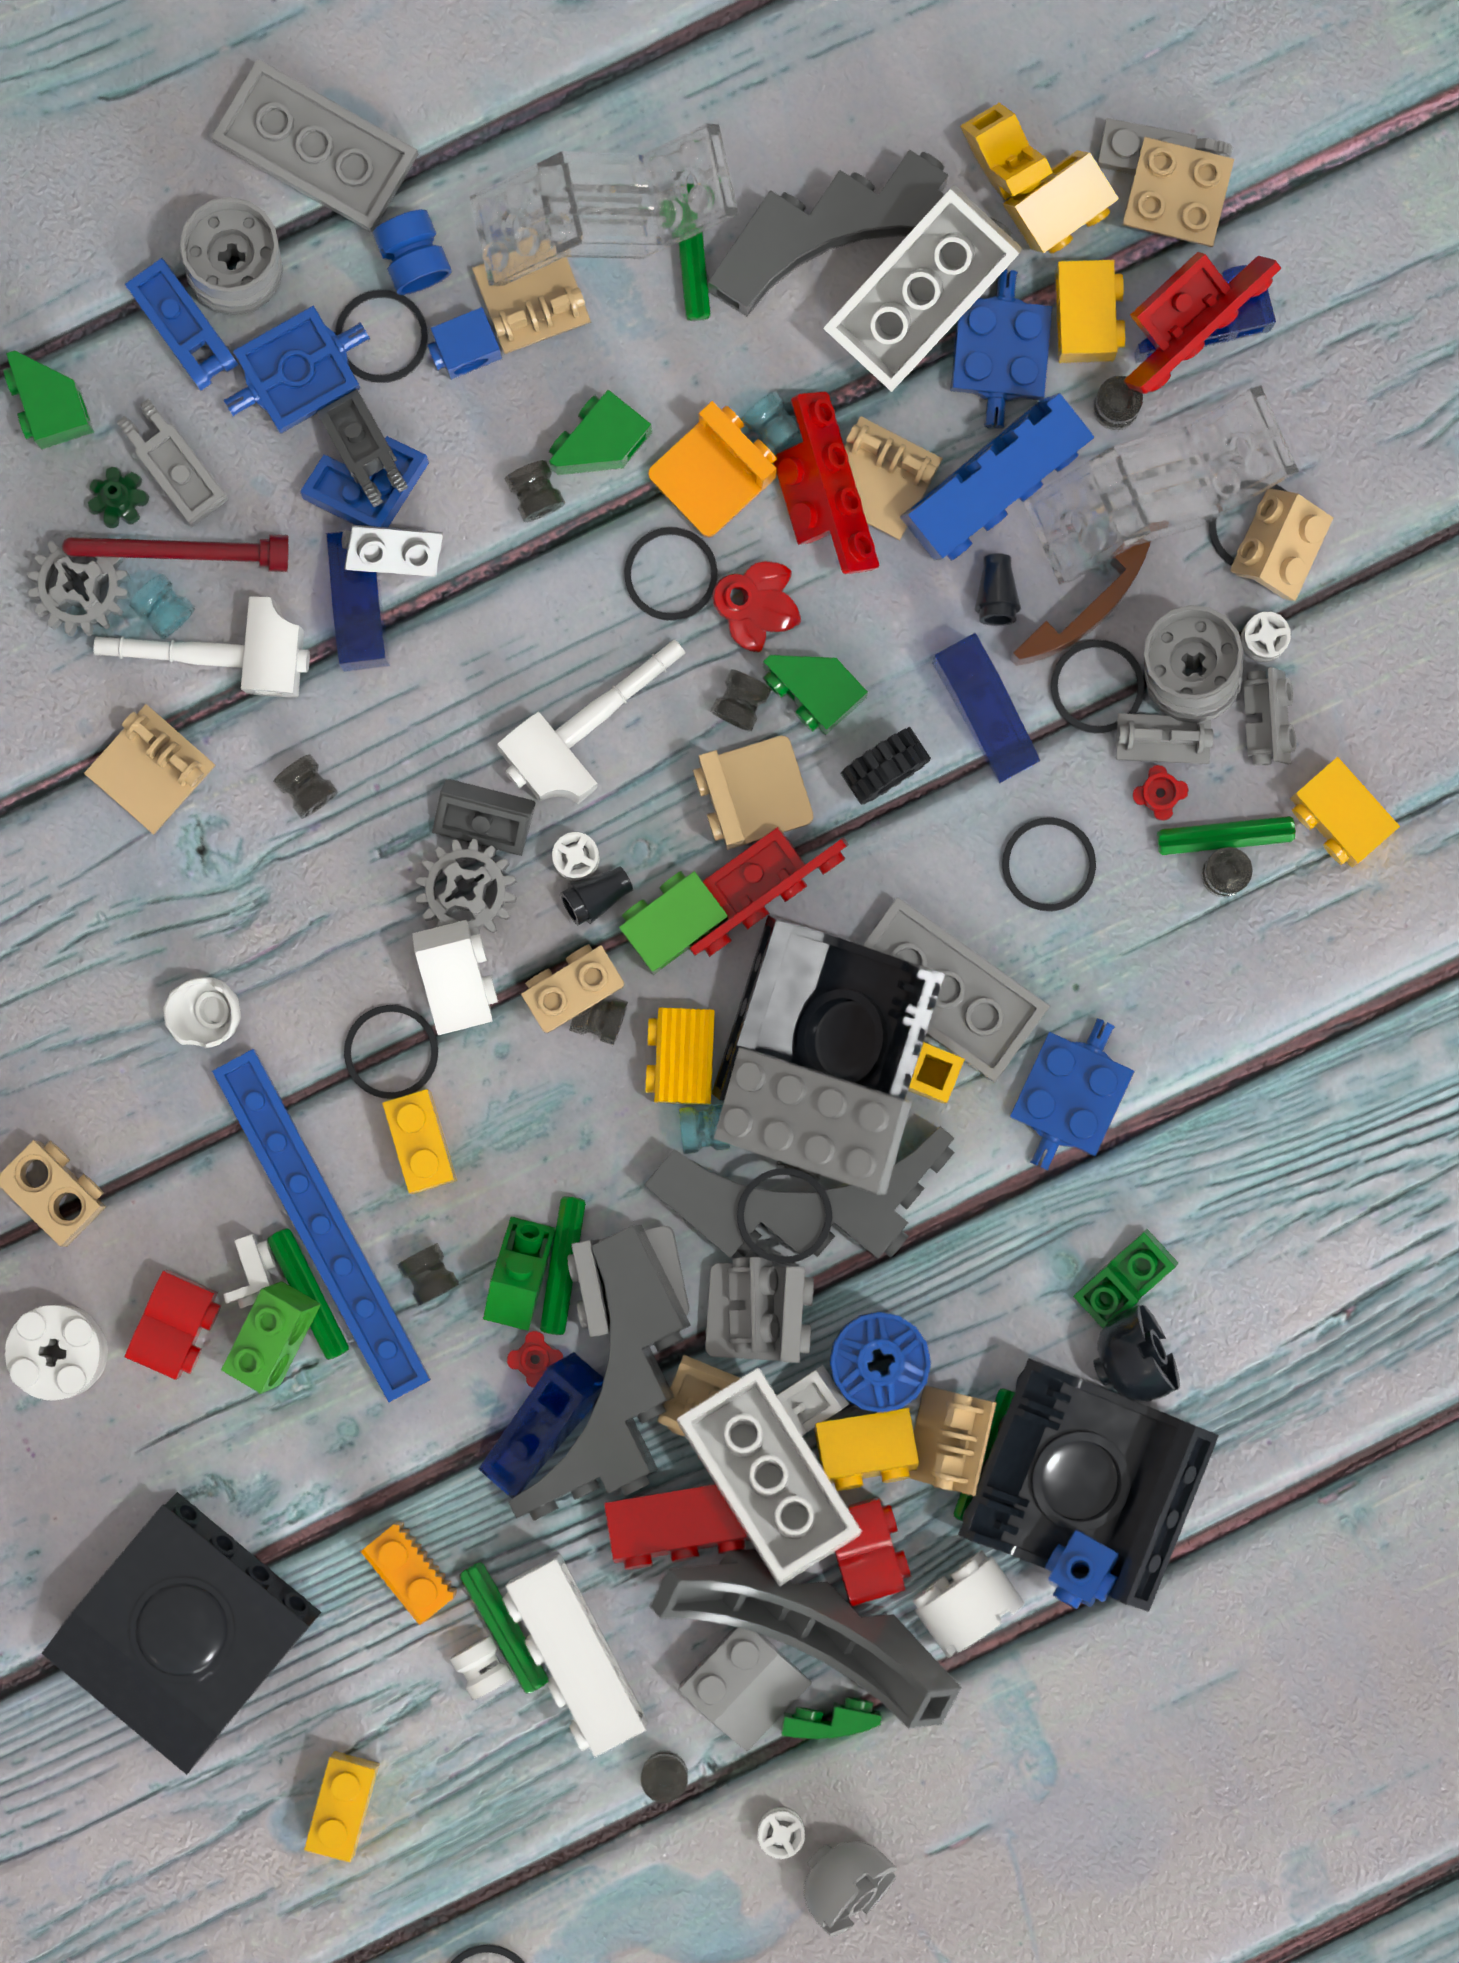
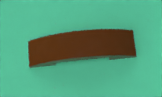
(1048, 641)

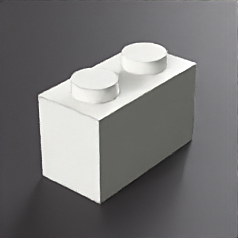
(453, 977)

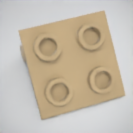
(1178, 192)
(534, 305)
(888, 474)
(149, 768)
(951, 1439)

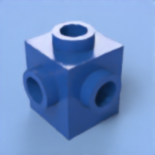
(1087, 1553)

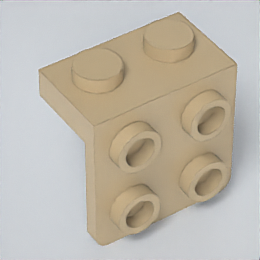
(753, 791)

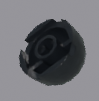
(1135, 1358)

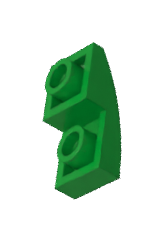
(1126, 1278)
(846, 1720)

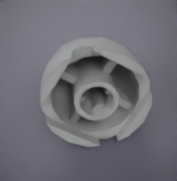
(845, 1882)

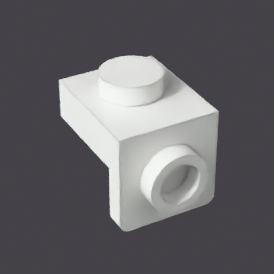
(256, 1261)
(812, 1400)

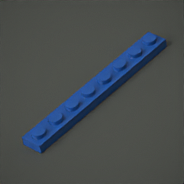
(321, 1225)

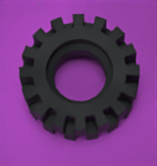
(885, 765)

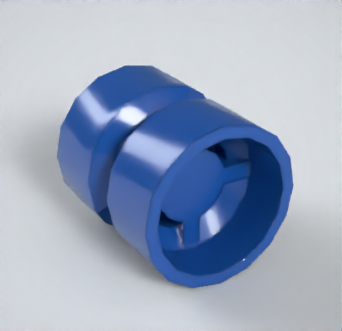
(409, 246)

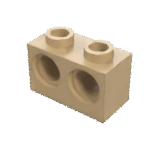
(43, 1201)

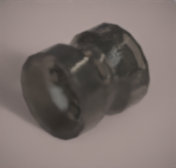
(1116, 396)
(534, 491)
(746, 691)
(305, 786)
(1221, 878)
(602, 1020)
(428, 1274)
(665, 1767)

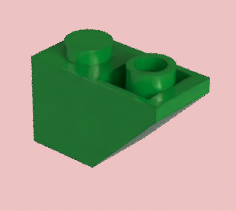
(50, 401)
(603, 439)
(818, 686)
(519, 1273)

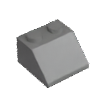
(744, 1686)

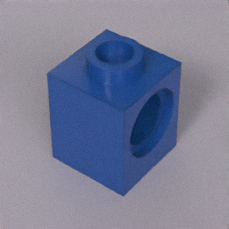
(464, 344)

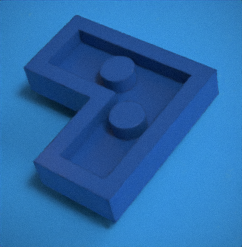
(336, 491)

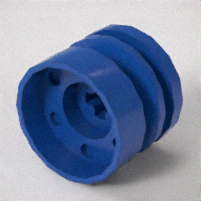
(854, 1349)

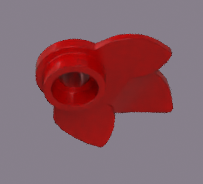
(763, 607)

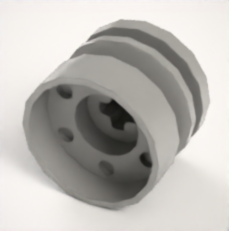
(228, 230)
(1192, 639)

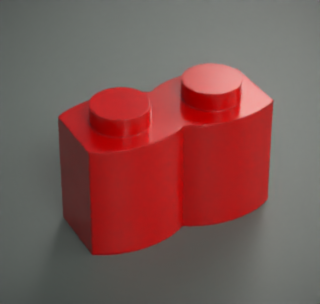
(172, 1325)
(869, 1562)

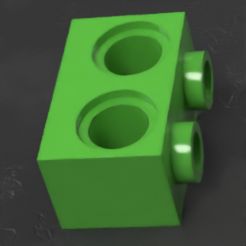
(271, 1337)

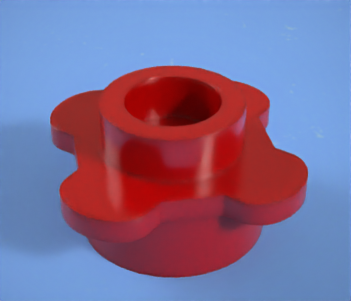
(1173, 789)
(521, 1358)

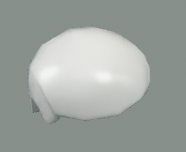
(202, 1012)

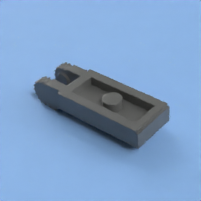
(361, 443)

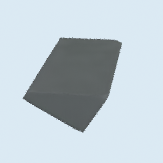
(483, 815)

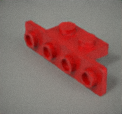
(1189, 311)
(822, 488)
(756, 878)

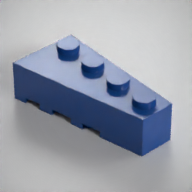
(997, 476)

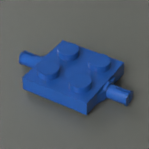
(1002, 350)
(296, 369)
(1072, 1094)

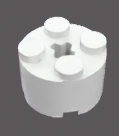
(34, 1369)
(969, 1605)

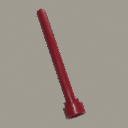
(268, 552)

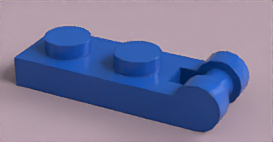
(180, 322)

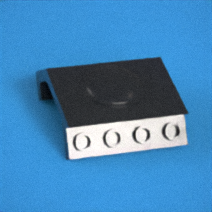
(833, 1009)
(1092, 1465)
(180, 1632)

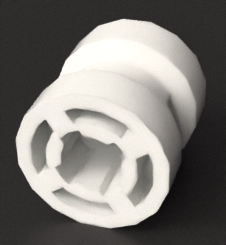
(477, 1657)

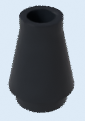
(997, 592)
(594, 895)

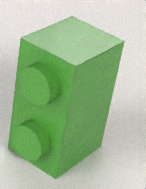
(672, 921)

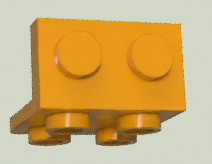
(714, 470)

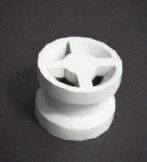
(1272, 626)
(572, 846)
(779, 1844)

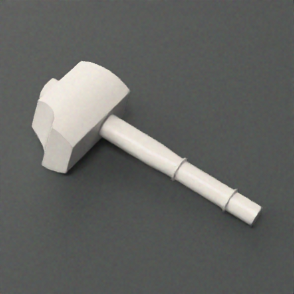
(269, 658)
(544, 756)

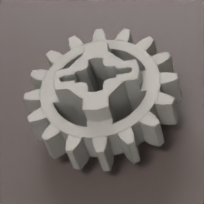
(63, 596)
(484, 876)

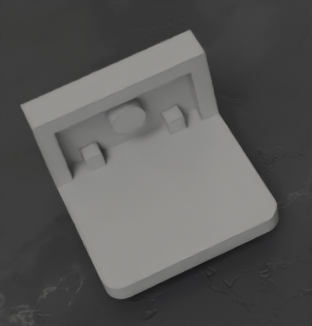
(583, 1268)
(792, 1294)

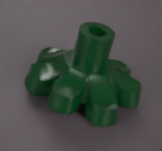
(122, 502)

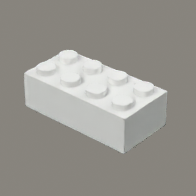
(923, 288)
(769, 1476)
(576, 1655)

